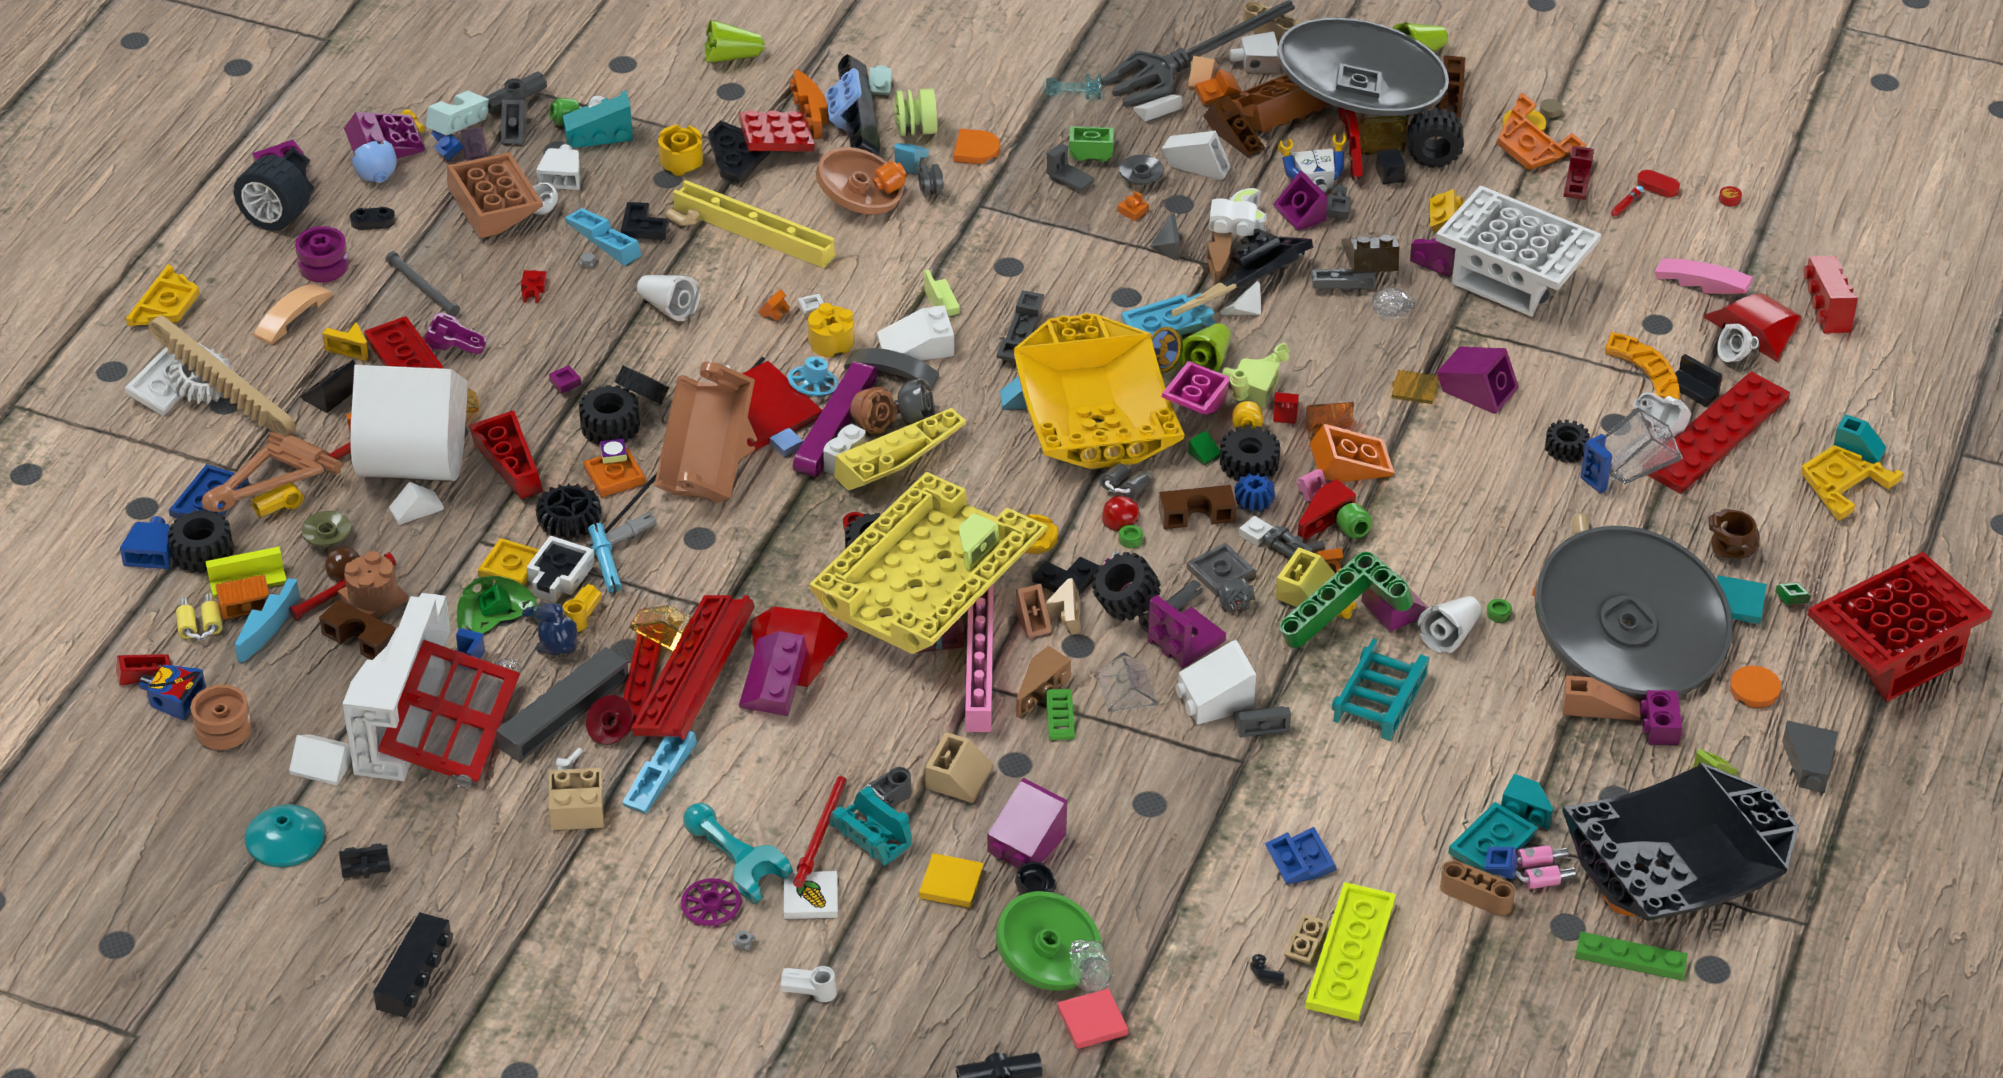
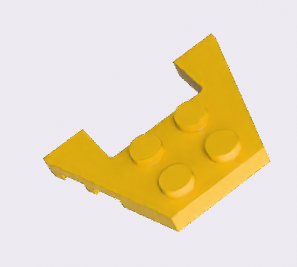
(1838, 471)

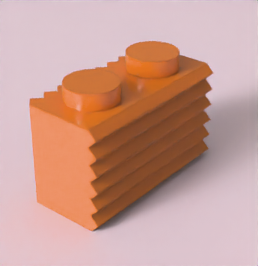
(242, 596)

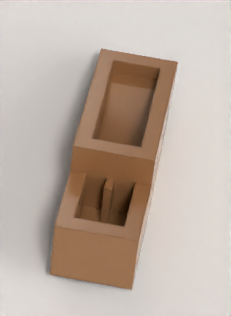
(1219, 255)

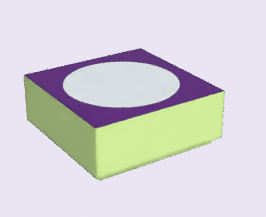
(613, 451)

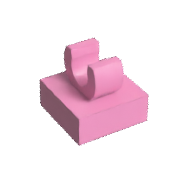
(1311, 483)

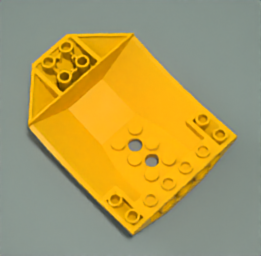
(1090, 371)

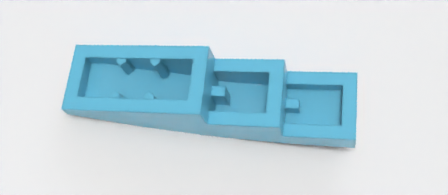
(264, 624)

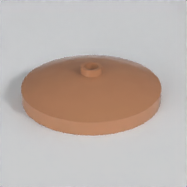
(848, 178)

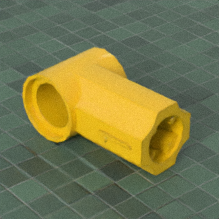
(283, 496)
(582, 605)

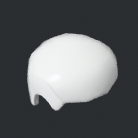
(548, 195)

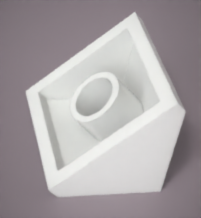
(320, 759)

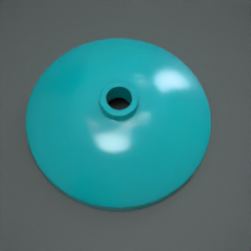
(284, 835)

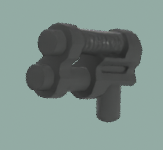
(1281, 534)

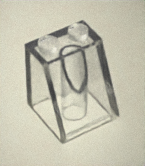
(1640, 446)

